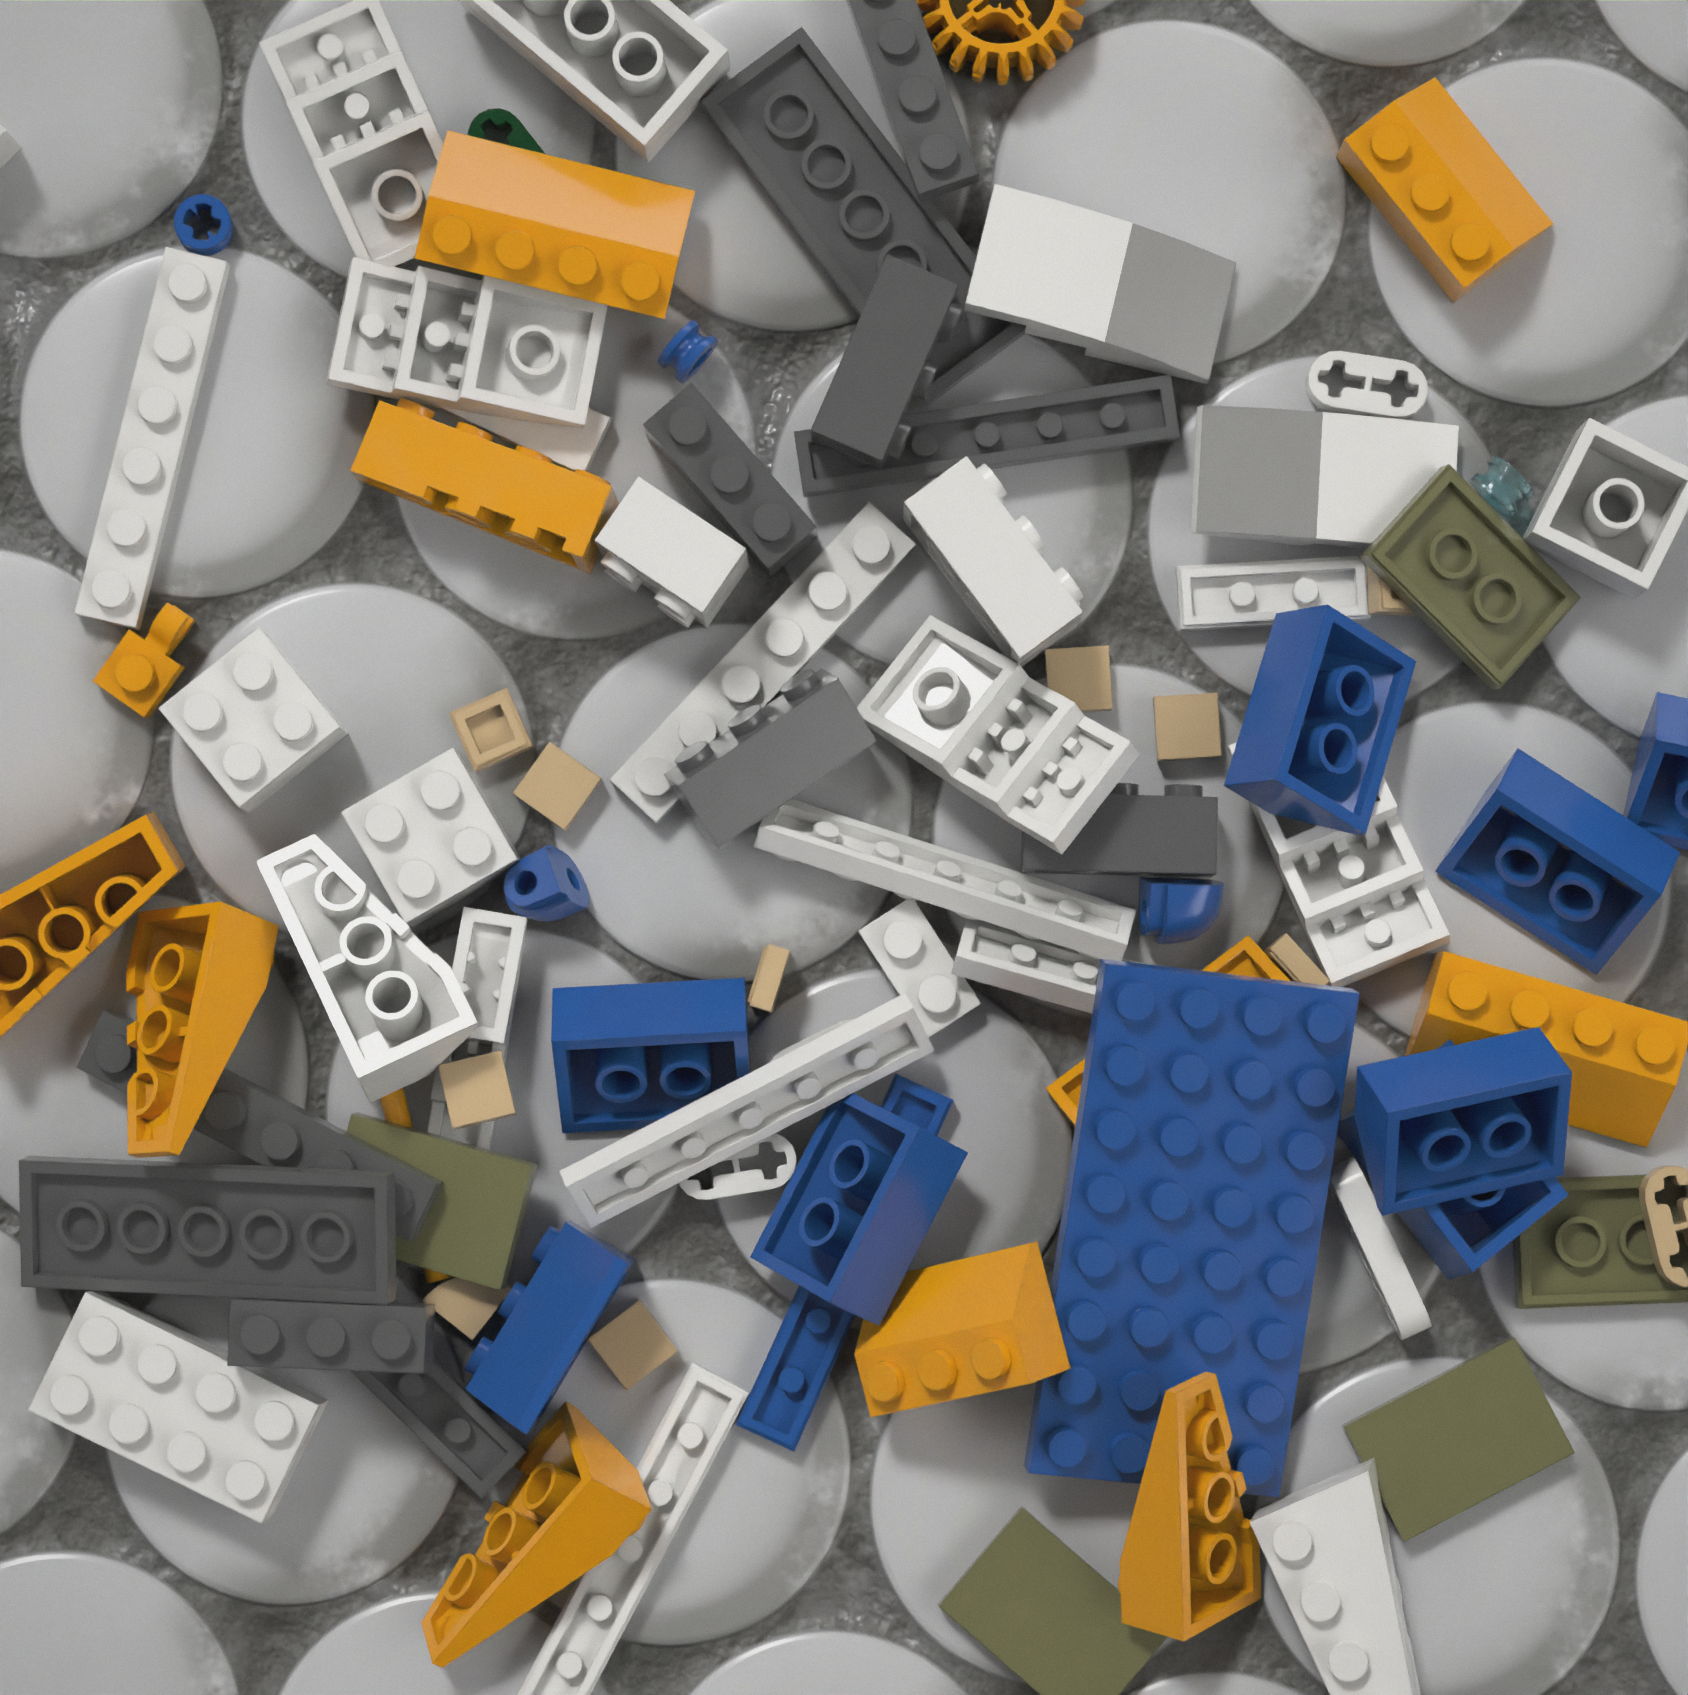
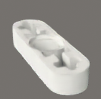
(1377, 1249)

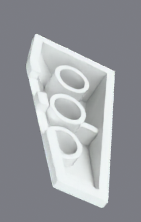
(378, 982)

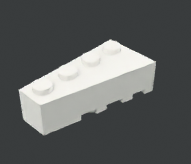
(1341, 1582)

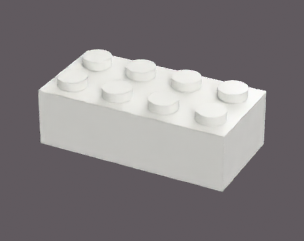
(623, 61)
(177, 1405)

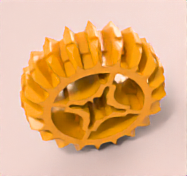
(1014, 21)

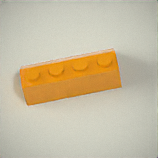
(554, 224)
(1618, 1053)

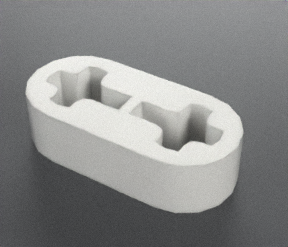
(1369, 371)
(746, 1181)

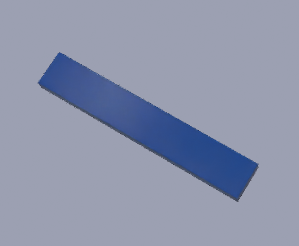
(812, 1326)

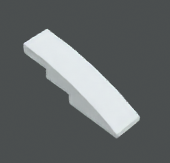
(488, 973)

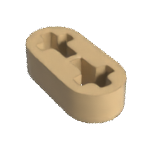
(1659, 1221)

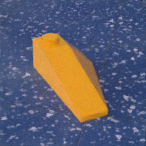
(195, 991)
(557, 1524)
(1187, 1542)

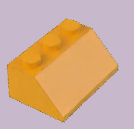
(1442, 188)
(962, 1332)

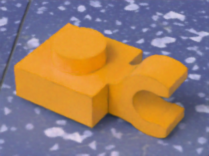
(141, 667)

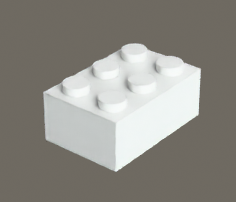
(993, 561)

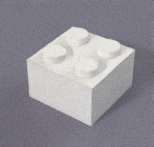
(1611, 509)
(672, 554)
(253, 720)
(431, 837)

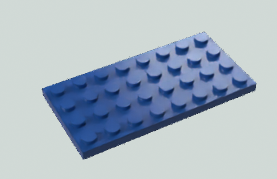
(1191, 1213)

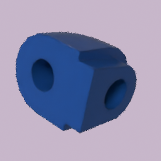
(546, 886)
(1178, 907)

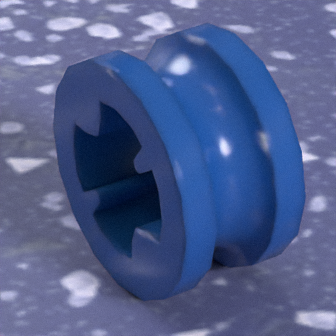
(186, 234)
(687, 351)

